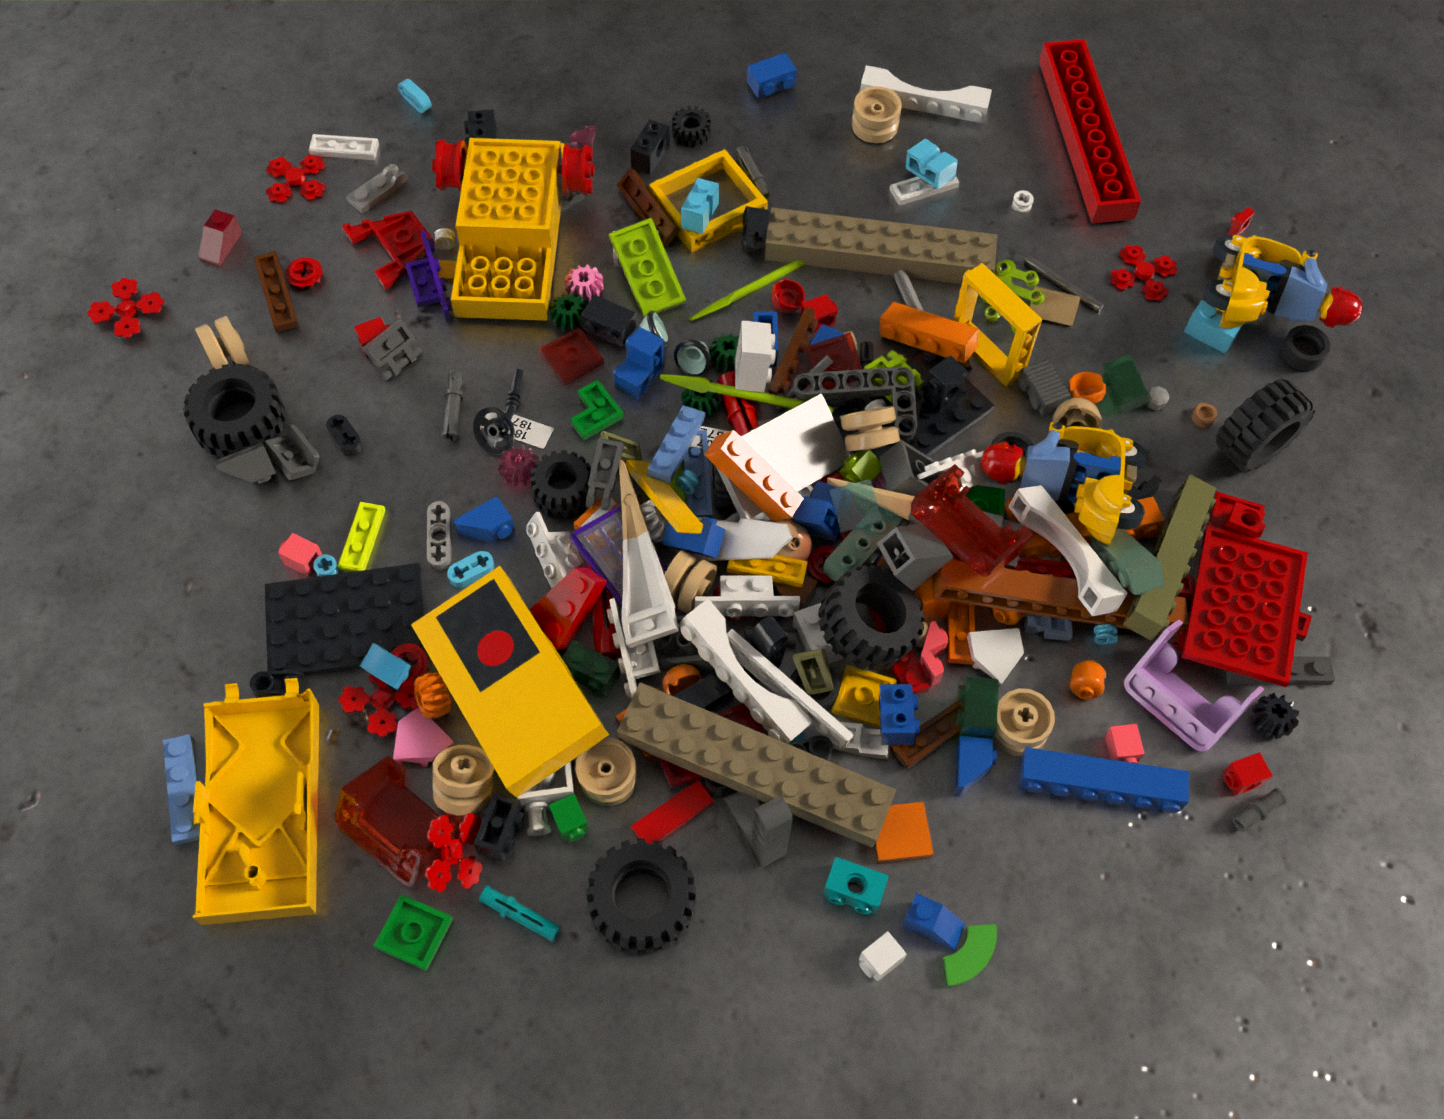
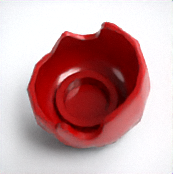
(787, 296)

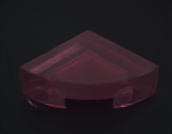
(584, 136)

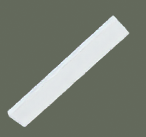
(786, 688)

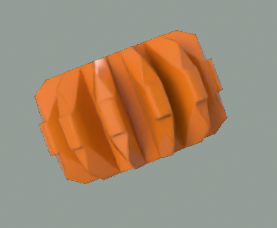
(432, 695)

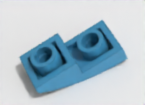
(385, 666)

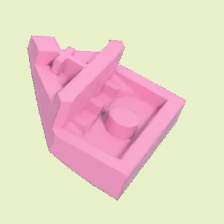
(419, 739)

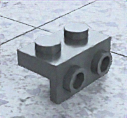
(293, 454)

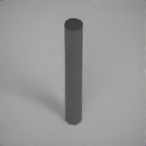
(820, 367)

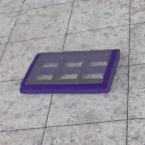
(602, 548)

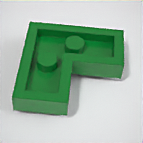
(601, 411)

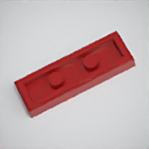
(673, 813)

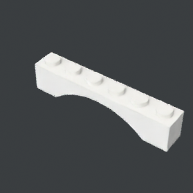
(964, 103)
(1096, 584)
(778, 715)

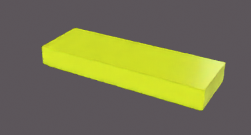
(361, 537)

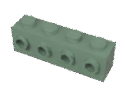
(861, 545)
(1130, 562)

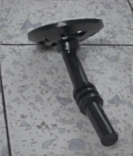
(498, 428)

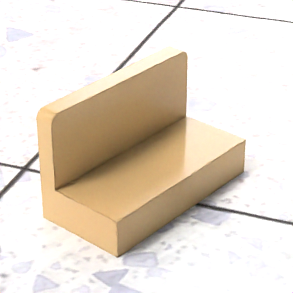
(1057, 306)

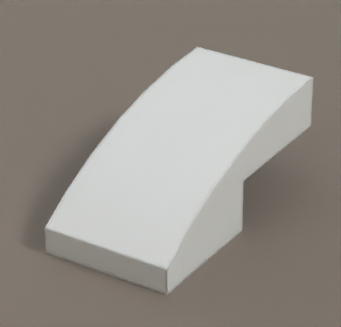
(865, 742)

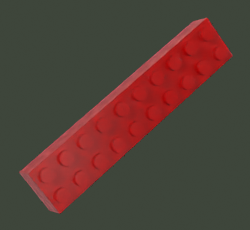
(1089, 132)

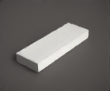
(343, 147)
(917, 189)

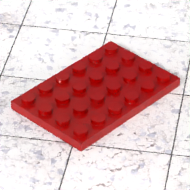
(1245, 606)

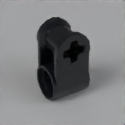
(754, 224)
(276, 680)

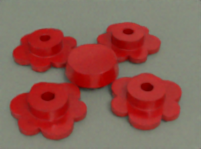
(295, 176)
(1144, 271)
(125, 309)
(382, 700)
(452, 852)

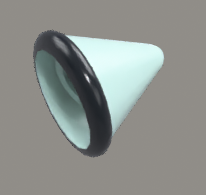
(655, 325)
(692, 357)

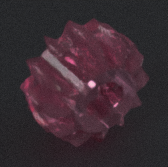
(517, 464)

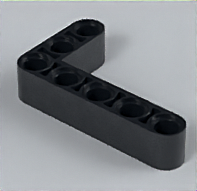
(712, 692)

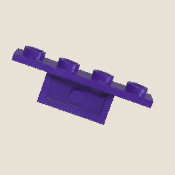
(425, 280)

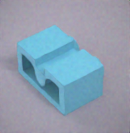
(930, 164)
(699, 205)
(1205, 327)

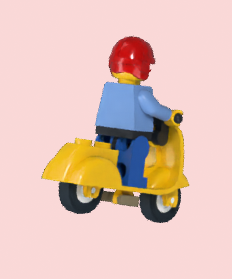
(1274, 280)
(1077, 465)

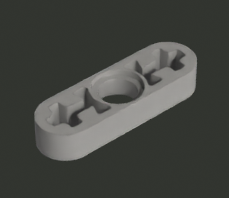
(444, 544)

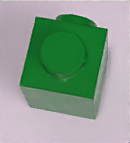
(569, 818)

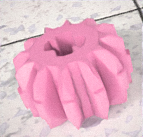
(584, 282)

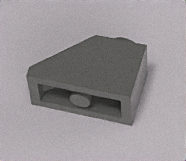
(248, 464)

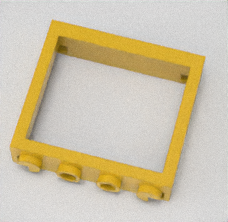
(722, 225)
(1013, 309)

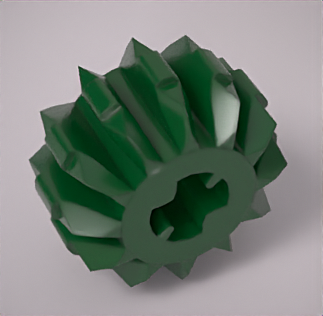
(567, 311)
(724, 351)
(705, 402)

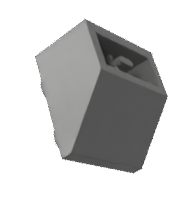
(914, 554)

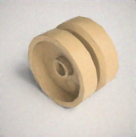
(876, 114)
(224, 345)
(871, 433)
(689, 579)
(1023, 721)
(619, 777)
(462, 780)

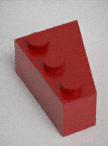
(568, 606)

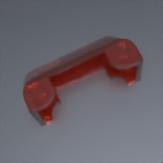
(965, 527)
(390, 821)

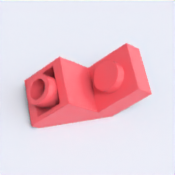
(934, 645)

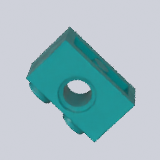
(871, 882)

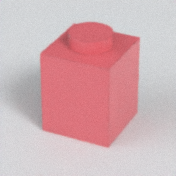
(299, 554)
(1124, 743)

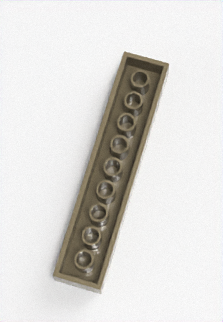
(877, 245)
(756, 764)

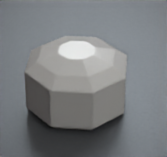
(1157, 398)

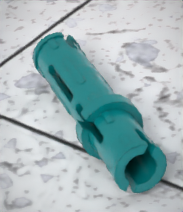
(491, 897)

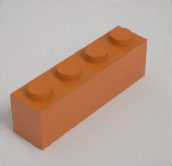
(928, 332)
(753, 476)

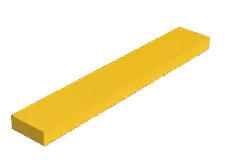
(665, 499)

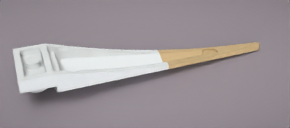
(646, 598)

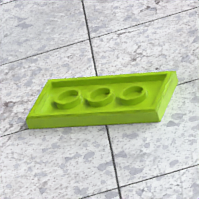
(647, 267)

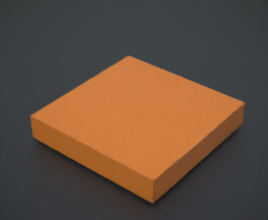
(904, 834)

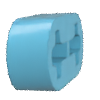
(414, 95)
(470, 569)

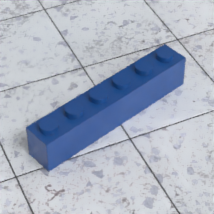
(1104, 779)

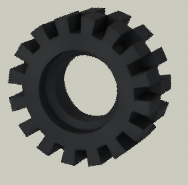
(691, 117)

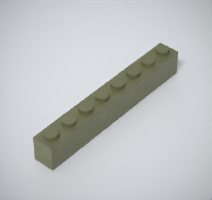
(1174, 551)

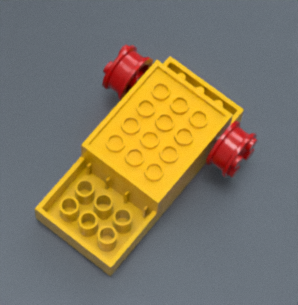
(508, 220)

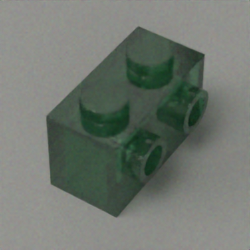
(1125, 384)
(591, 668)
(978, 707)

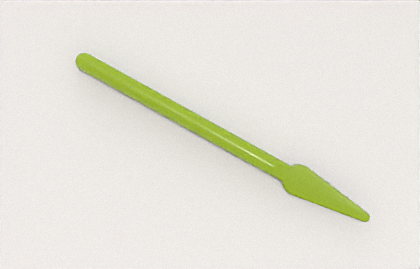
(742, 292)
(703, 385)

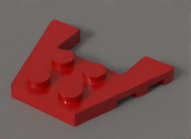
(398, 236)

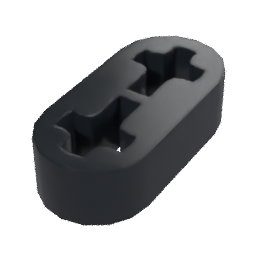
(347, 433)

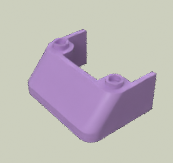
(1178, 703)

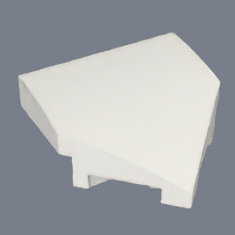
(996, 651)

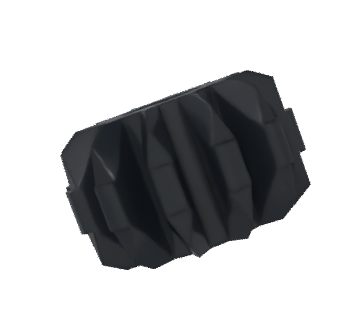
(1275, 716)

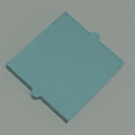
(855, 505)

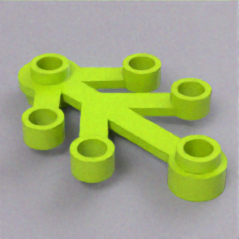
(1006, 277)

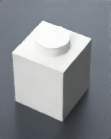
(881, 957)

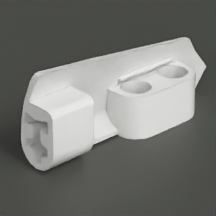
(750, 540)

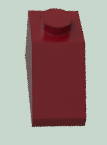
(218, 237)

